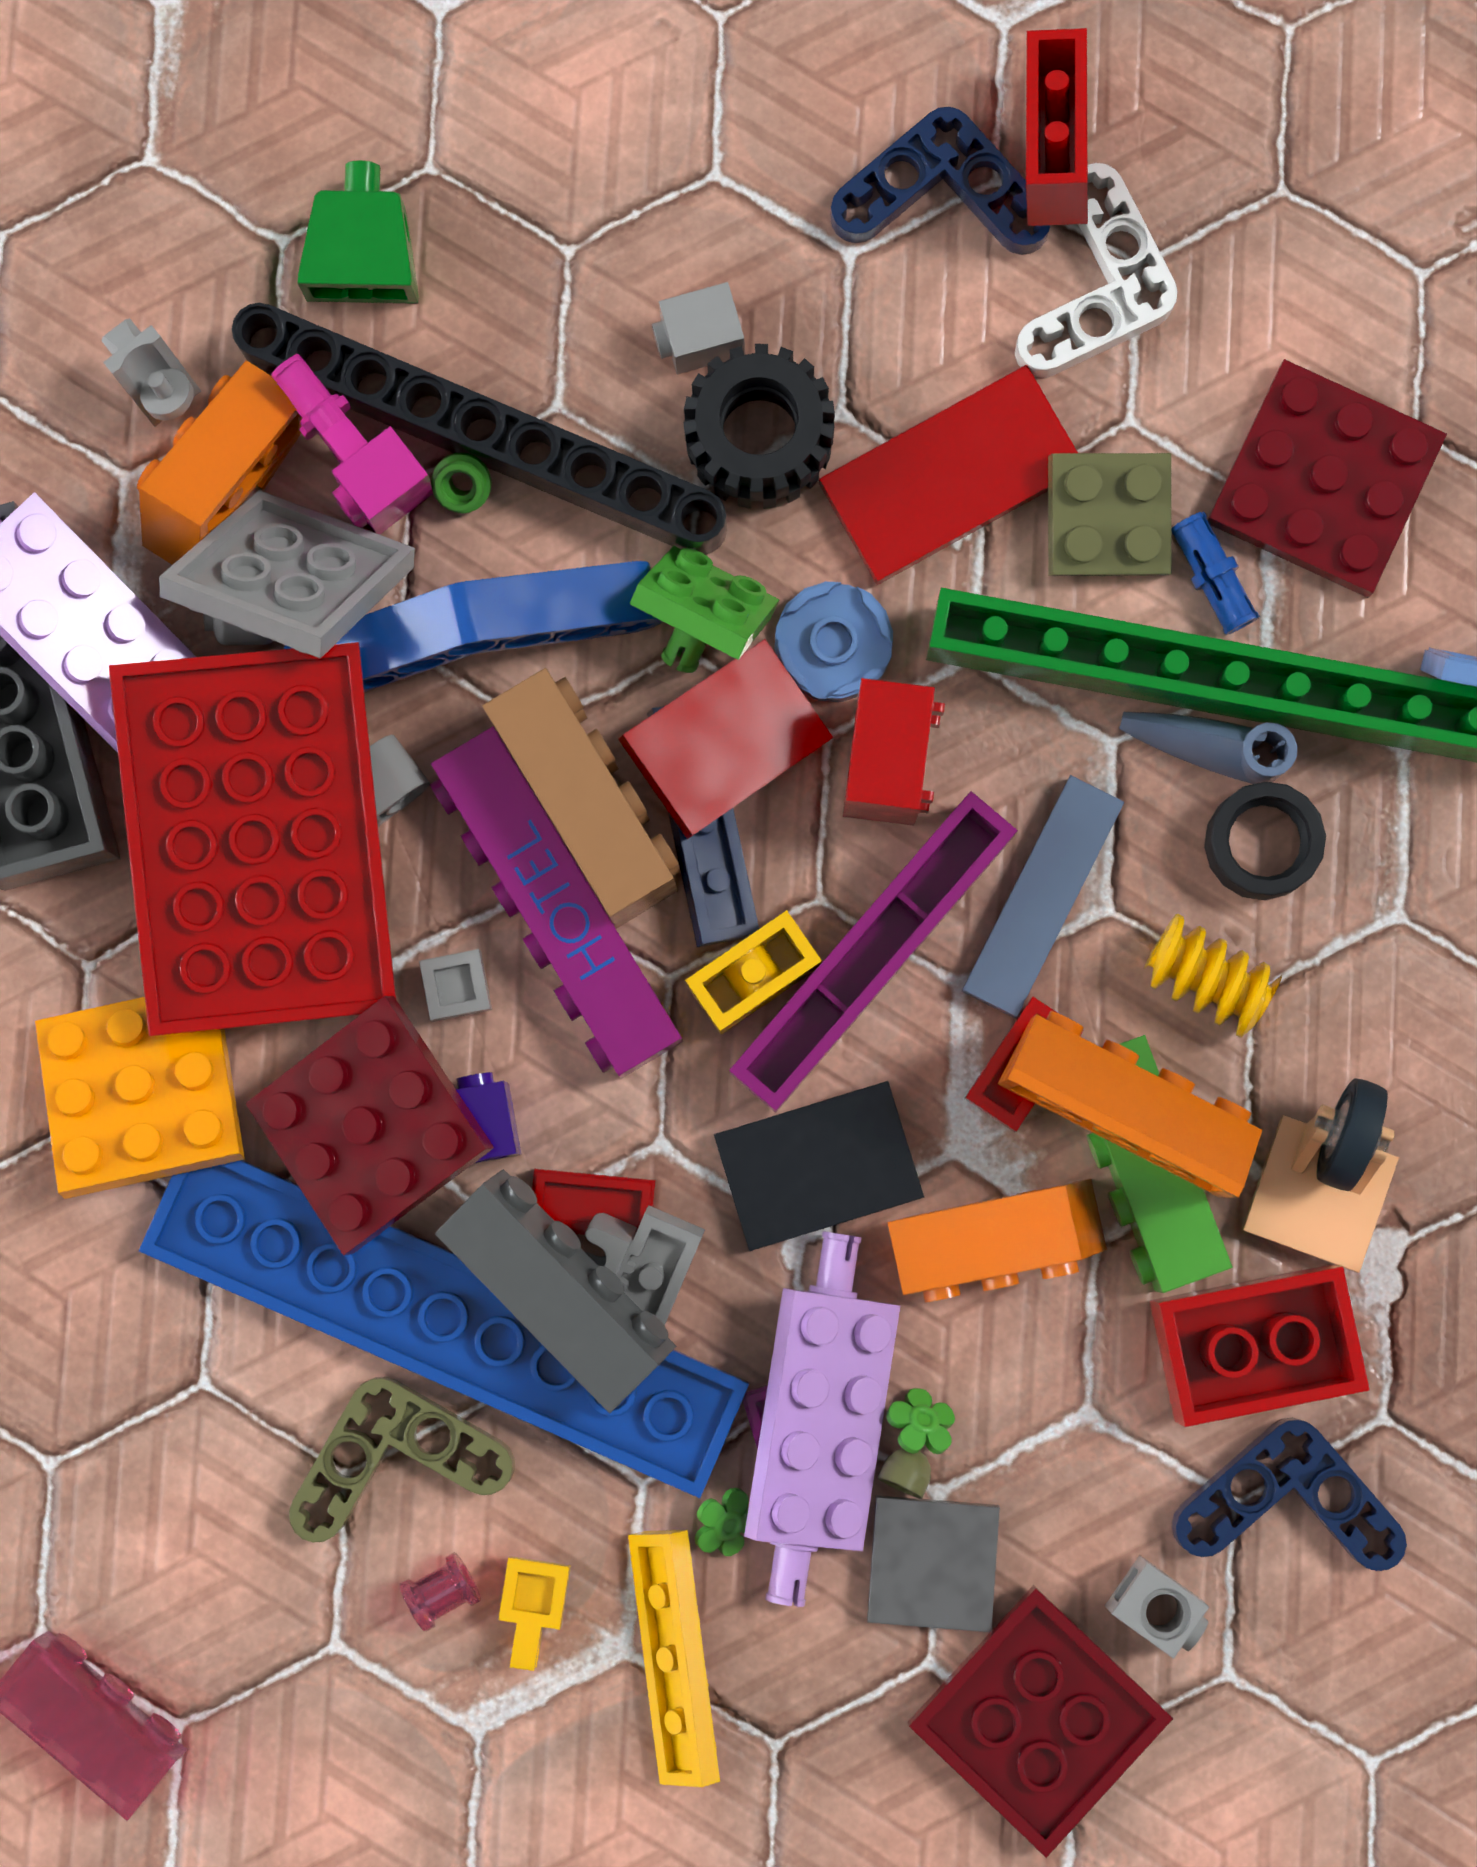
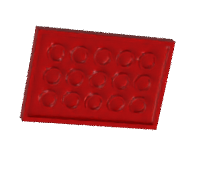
(252, 838)

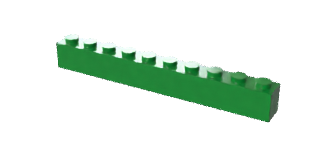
(1205, 674)

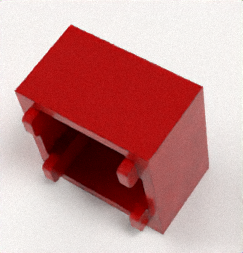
(890, 752)

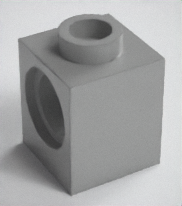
(1136, 1591)

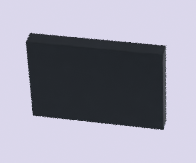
(818, 1166)

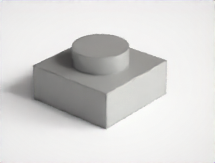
(455, 985)

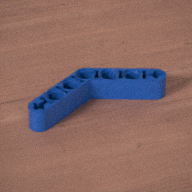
(497, 617)

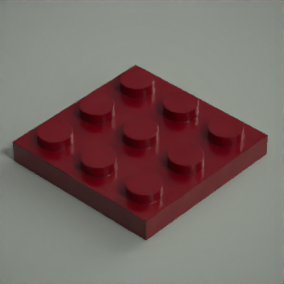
(1326, 478)
(369, 1125)
(1040, 1721)

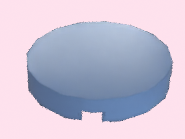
(833, 639)

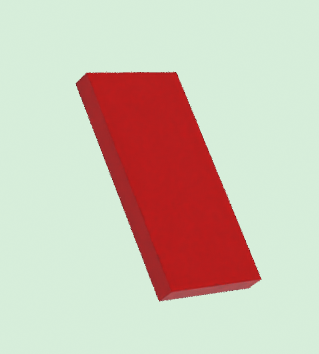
(948, 475)

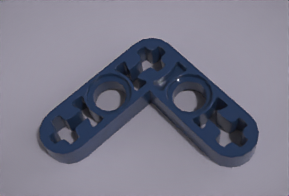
(933, 165)
(1305, 1479)

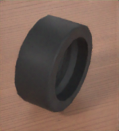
(1303, 815)

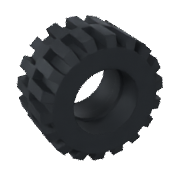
(755, 379)

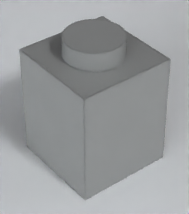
(698, 327)

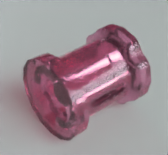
(440, 1592)

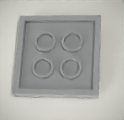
(287, 573)

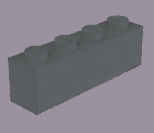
(556, 1289)

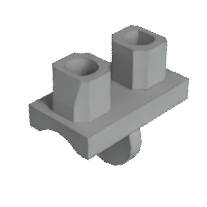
(149, 372)

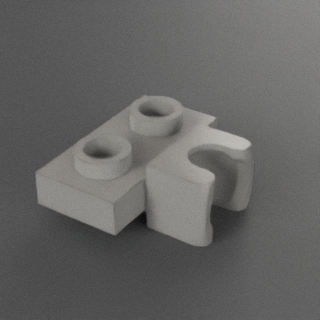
(649, 1259)

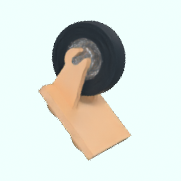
(1327, 1179)

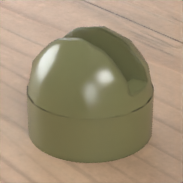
(907, 1472)

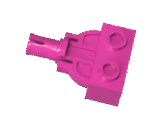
(375, 478)

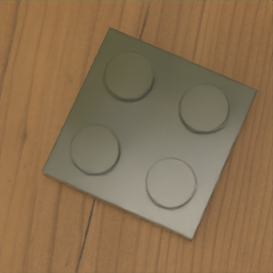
(1109, 514)

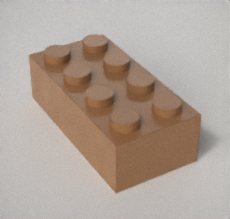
(576, 789)

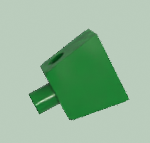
(358, 243)

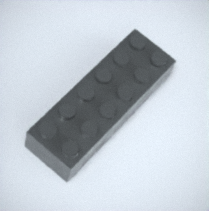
(49, 779)

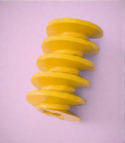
(1211, 975)

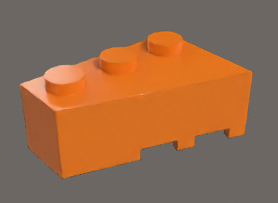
(216, 461)
(997, 1240)

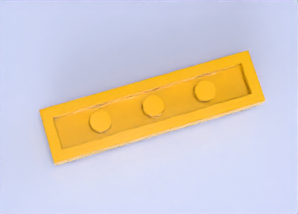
(674, 1658)

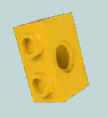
(753, 972)

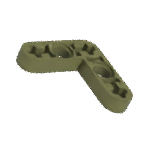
(401, 1434)

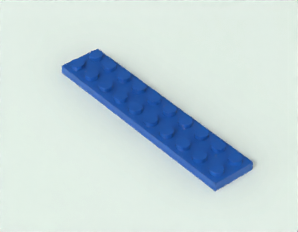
(433, 1319)

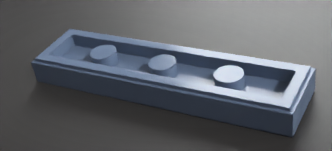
(1042, 896)

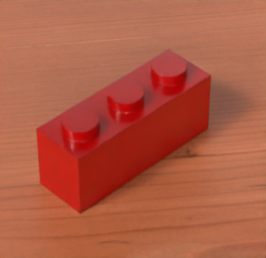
(1056, 127)

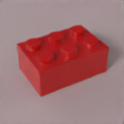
(1259, 1345)

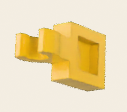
(533, 1599)

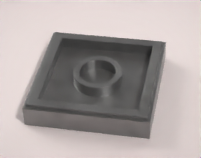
(933, 1563)

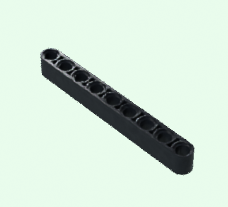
(500, 451)

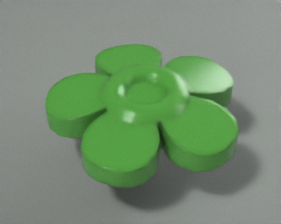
(921, 1422)
(723, 1523)

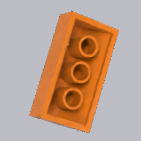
(1133, 1107)

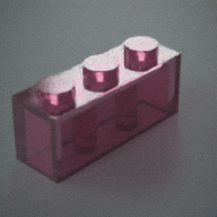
(89, 1723)

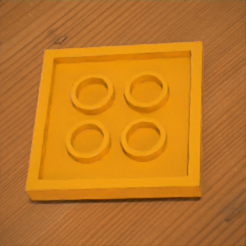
(134, 1102)

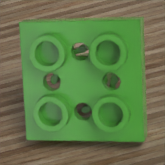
(703, 606)

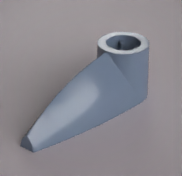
(1215, 743)

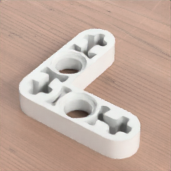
(1116, 297)

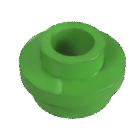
(454, 498)

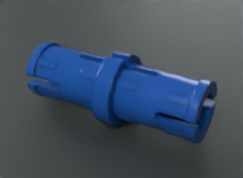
(1214, 573)

